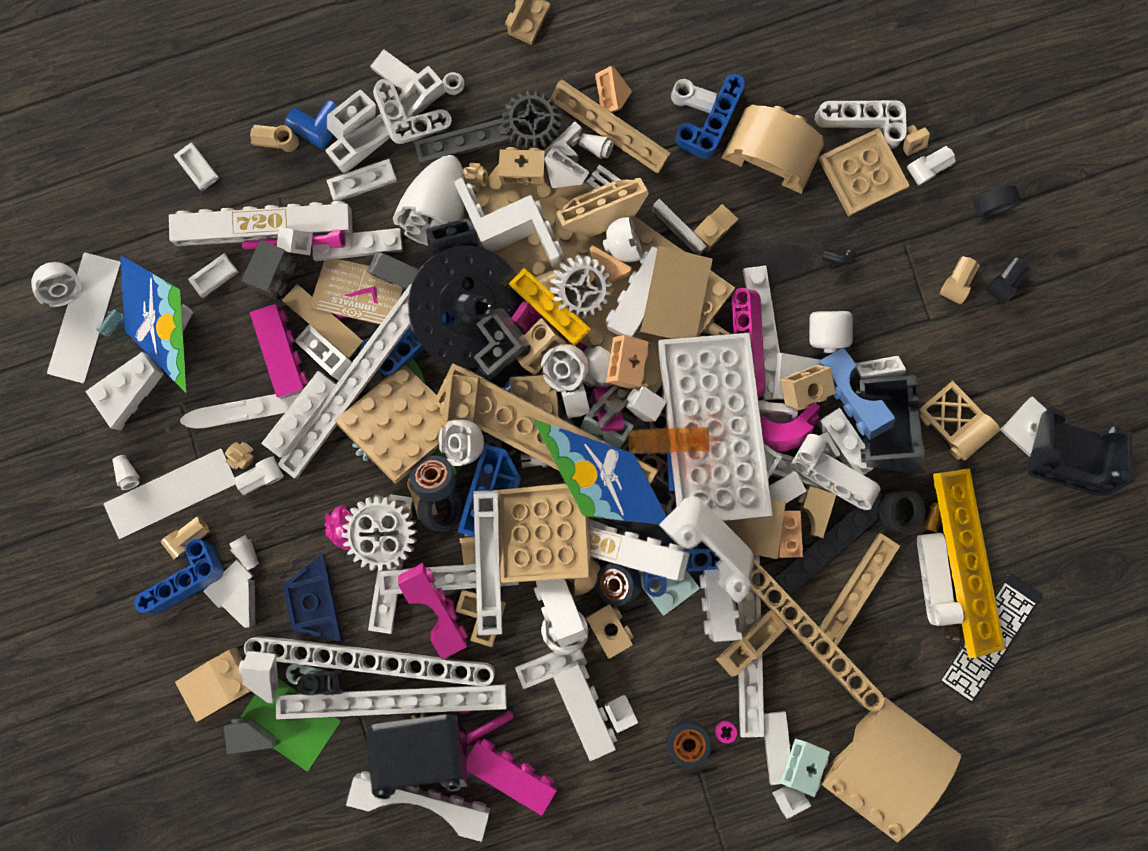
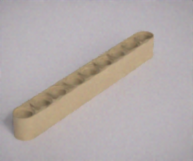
(816, 636)

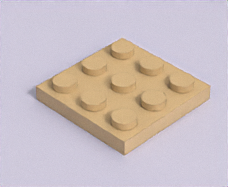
(863, 172)

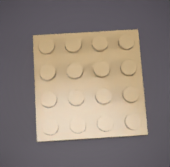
(395, 423)
(542, 535)

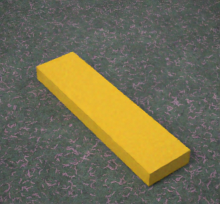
(542, 301)

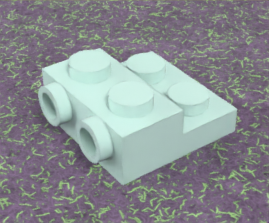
(675, 594)

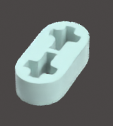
(309, 683)

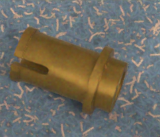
(934, 518)

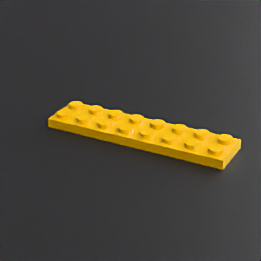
(969, 562)

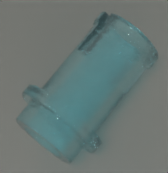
(111, 322)

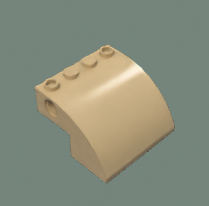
(892, 770)

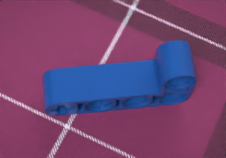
(717, 116)
(399, 361)
(691, 566)
(178, 581)

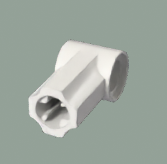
(695, 97)
(927, 167)
(263, 474)

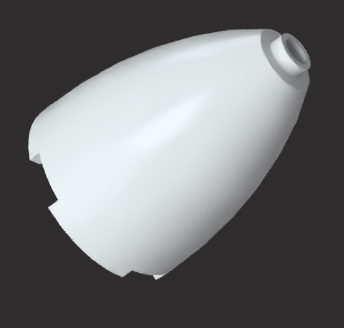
(431, 195)

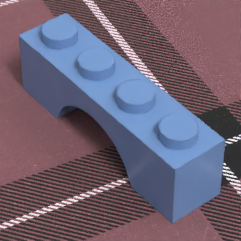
(871, 416)

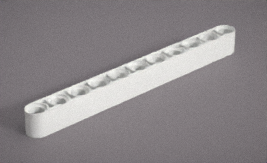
(381, 667)

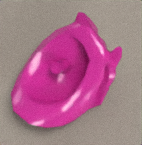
(334, 526)

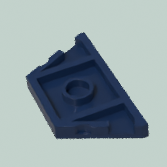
(312, 601)

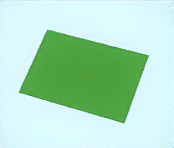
(298, 738)

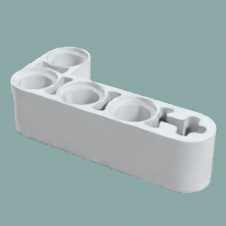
(862, 120)
(834, 475)
(937, 581)

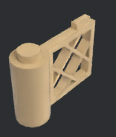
(968, 437)

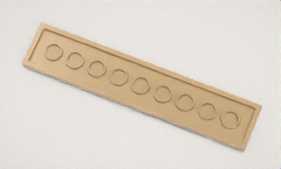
(511, 420)

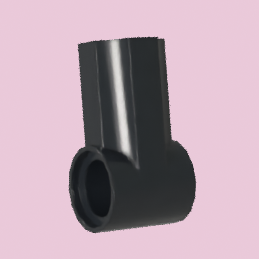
(1005, 284)

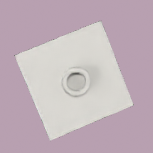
(788, 365)
(1024, 425)

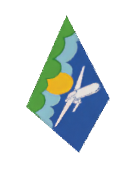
(154, 318)
(602, 477)

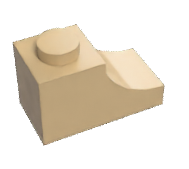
(715, 226)
(818, 506)

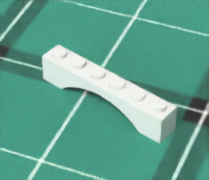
(357, 145)
(487, 562)
(466, 818)

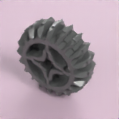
(541, 119)

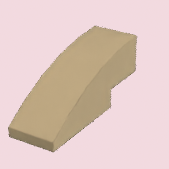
(753, 643)

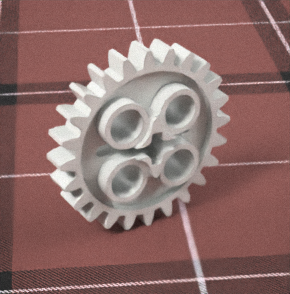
(381, 553)

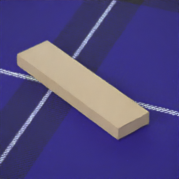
(323, 322)

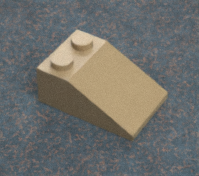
(213, 684)

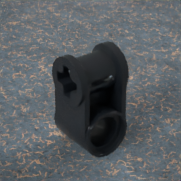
(326, 682)

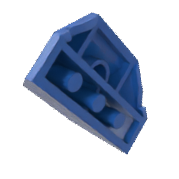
(492, 473)

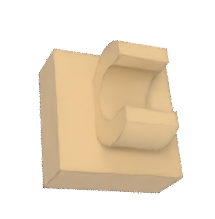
(915, 140)

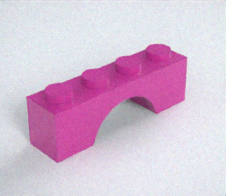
(419, 587)

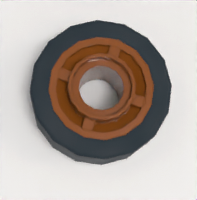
(434, 489)
(609, 590)
(688, 757)

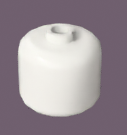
(831, 330)

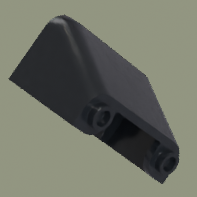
(902, 445)
(1081, 457)
(417, 754)

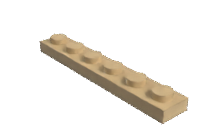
(610, 126)
(857, 590)

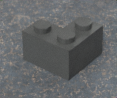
(504, 339)

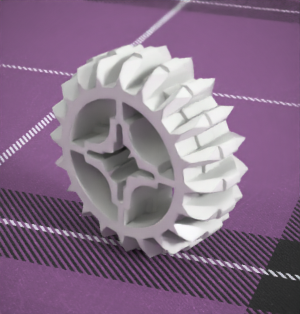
(581, 278)

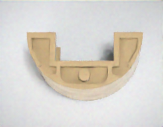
(776, 143)

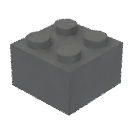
(269, 270)

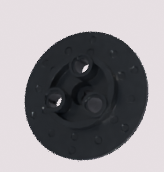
(440, 290)

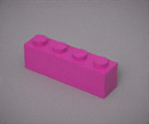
(279, 351)
(510, 776)

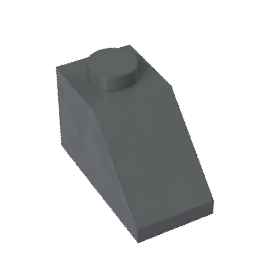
(247, 736)

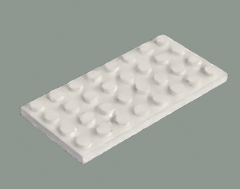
(714, 387)

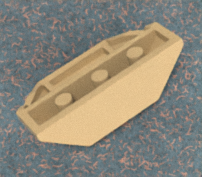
(597, 209)

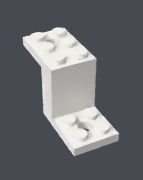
(510, 223)

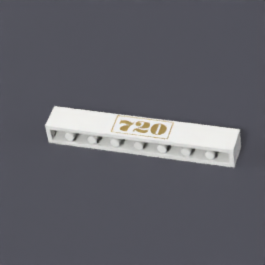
(257, 224)
(636, 553)

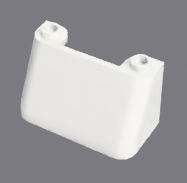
(696, 522)

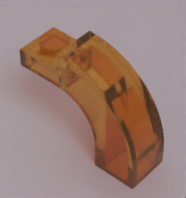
(669, 440)

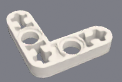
(401, 121)

